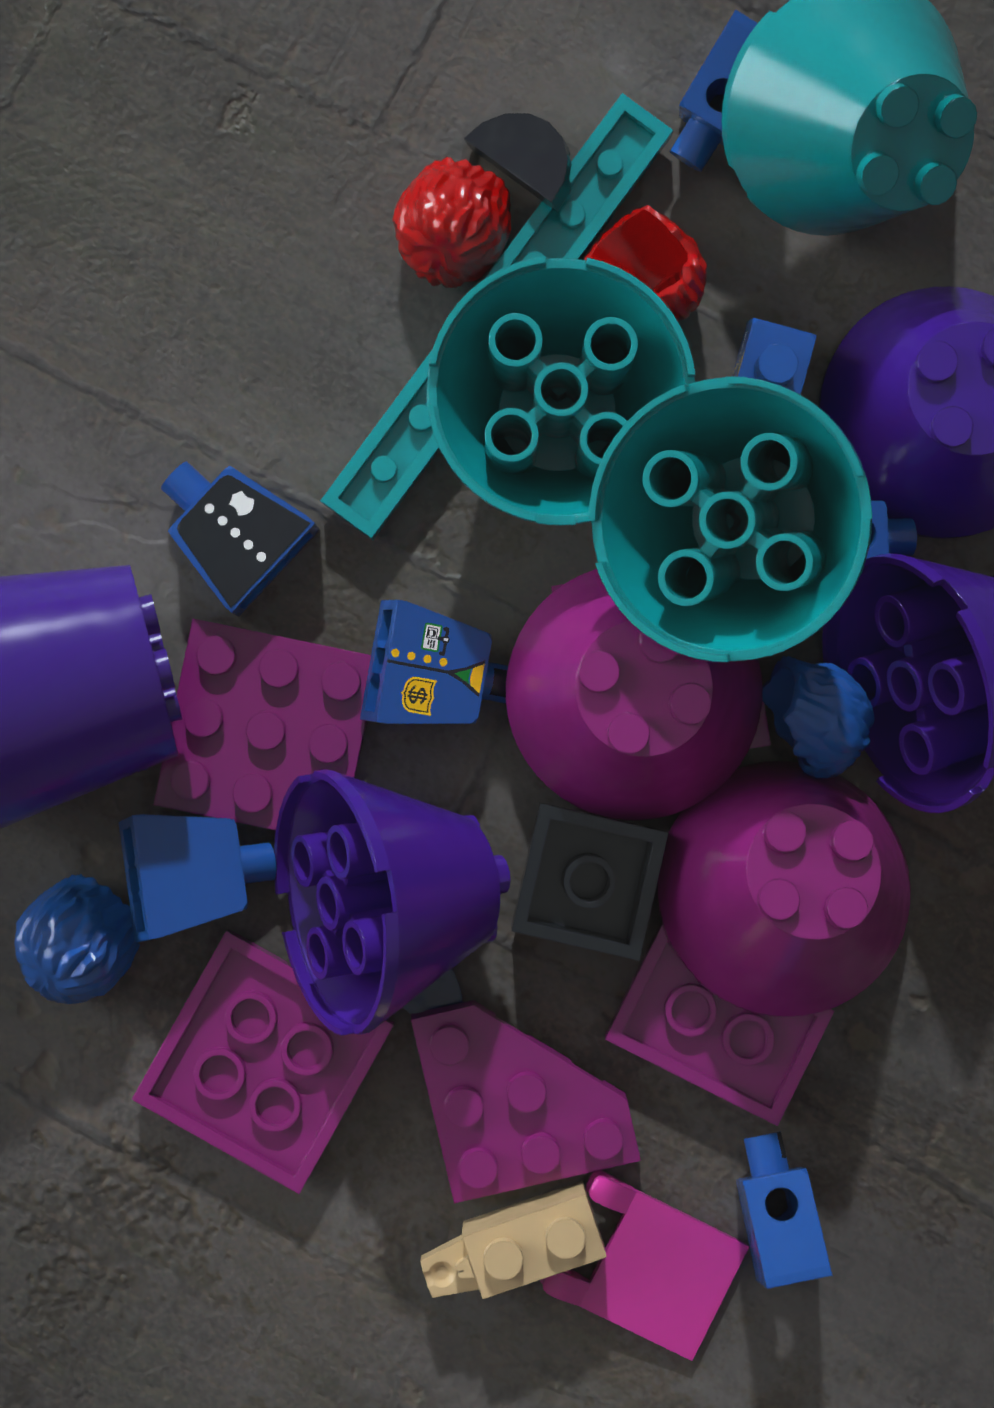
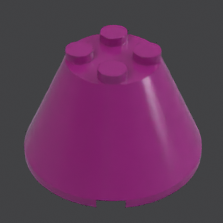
(619, 715)
(784, 890)

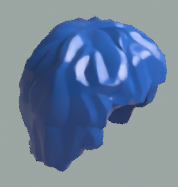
(819, 714)
(75, 941)

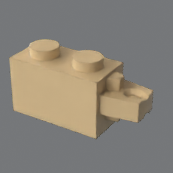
(517, 1245)

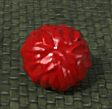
(453, 222)
(658, 256)

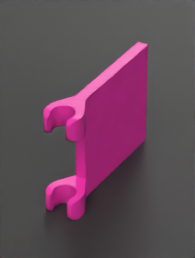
(659, 1271)

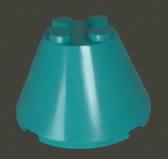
(847, 113)
(544, 376)
(730, 519)

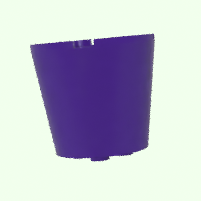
(79, 687)

